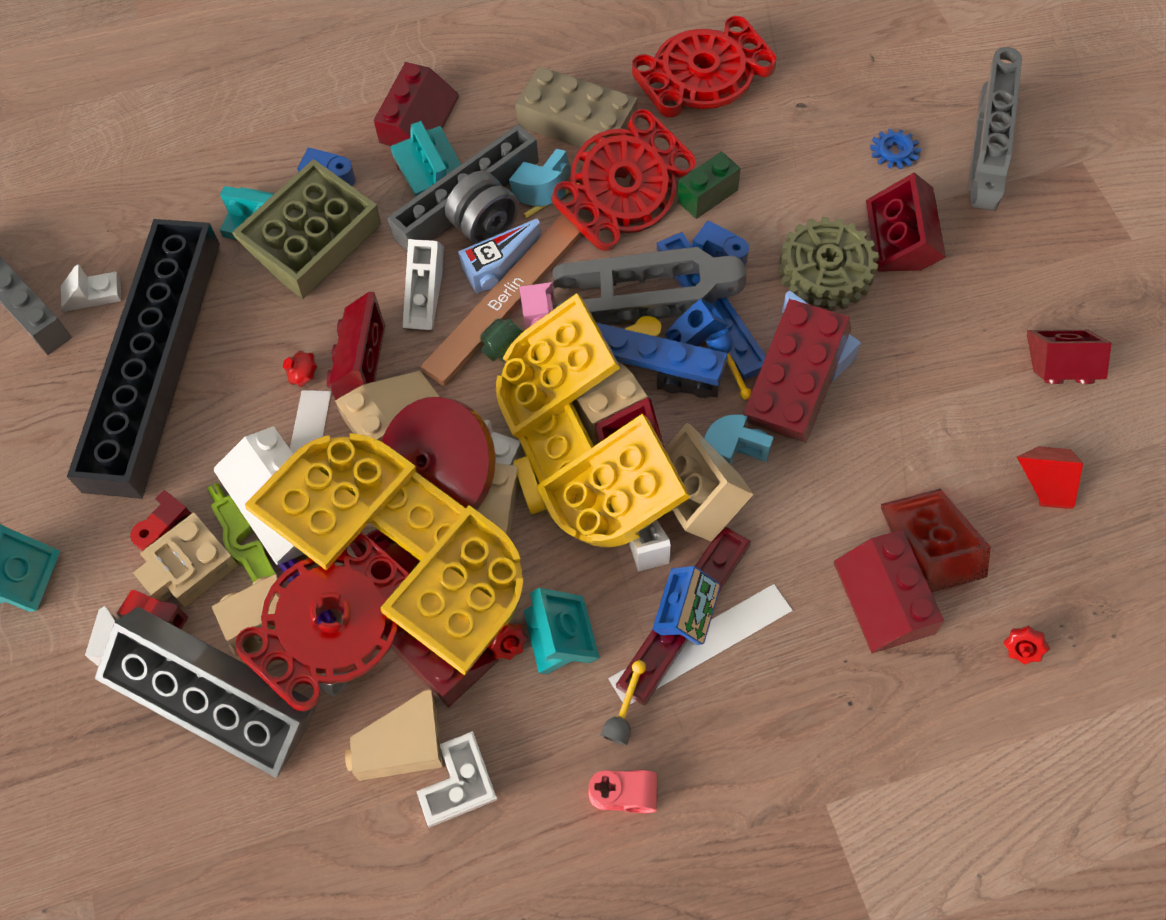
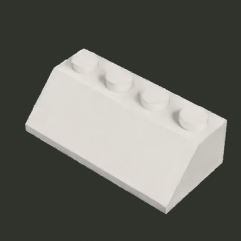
(245, 472)

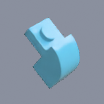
(535, 184)
(730, 436)

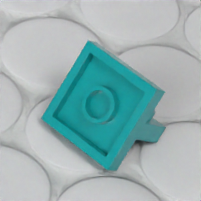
(424, 157)
(240, 205)
(24, 569)
(559, 630)

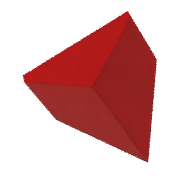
(1053, 475)

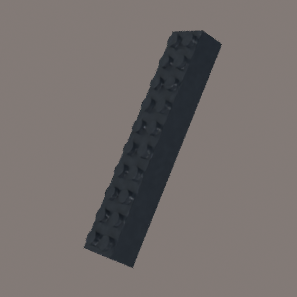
(145, 361)

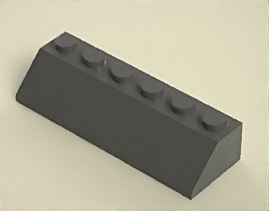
(202, 690)

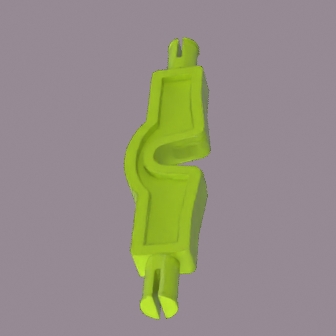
(235, 529)

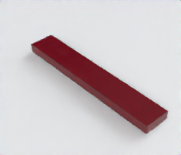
(661, 651)

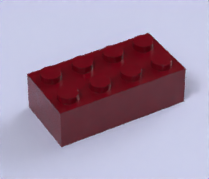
(797, 370)

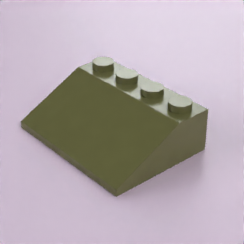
(308, 227)

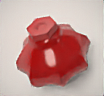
(300, 368)
(508, 642)
(1026, 645)

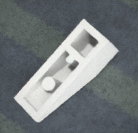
(422, 283)

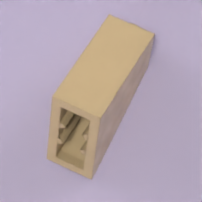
(398, 742)

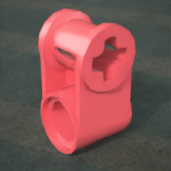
(630, 791)

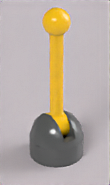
(617, 728)

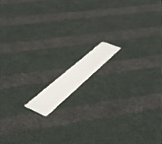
(310, 418)
(725, 632)

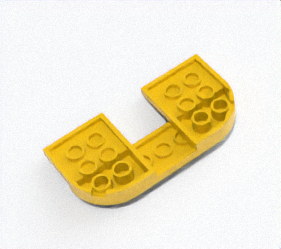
(589, 490)
(467, 564)

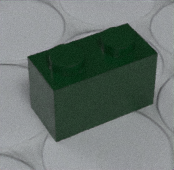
(708, 185)

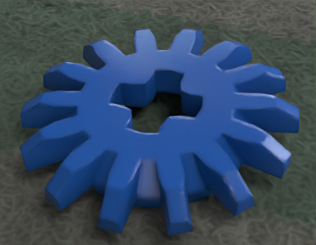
(902, 142)

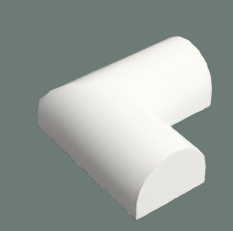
(467, 787)

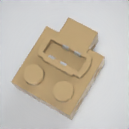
(184, 562)

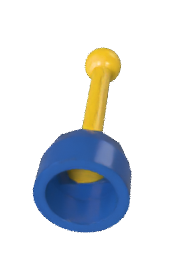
(723, 342)

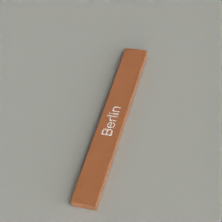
(501, 300)

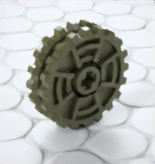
(828, 263)

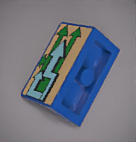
(687, 604)

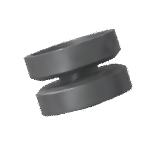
(481, 207)

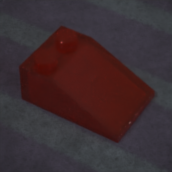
(940, 538)

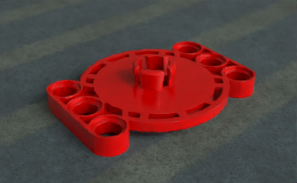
(720, 70)
(621, 155)
(325, 647)

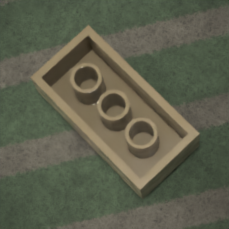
(571, 108)

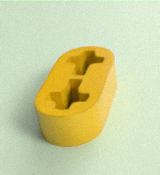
(528, 484)

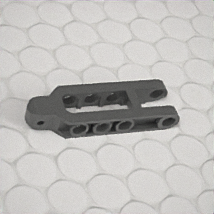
(995, 130)
(716, 278)

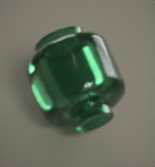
(498, 338)

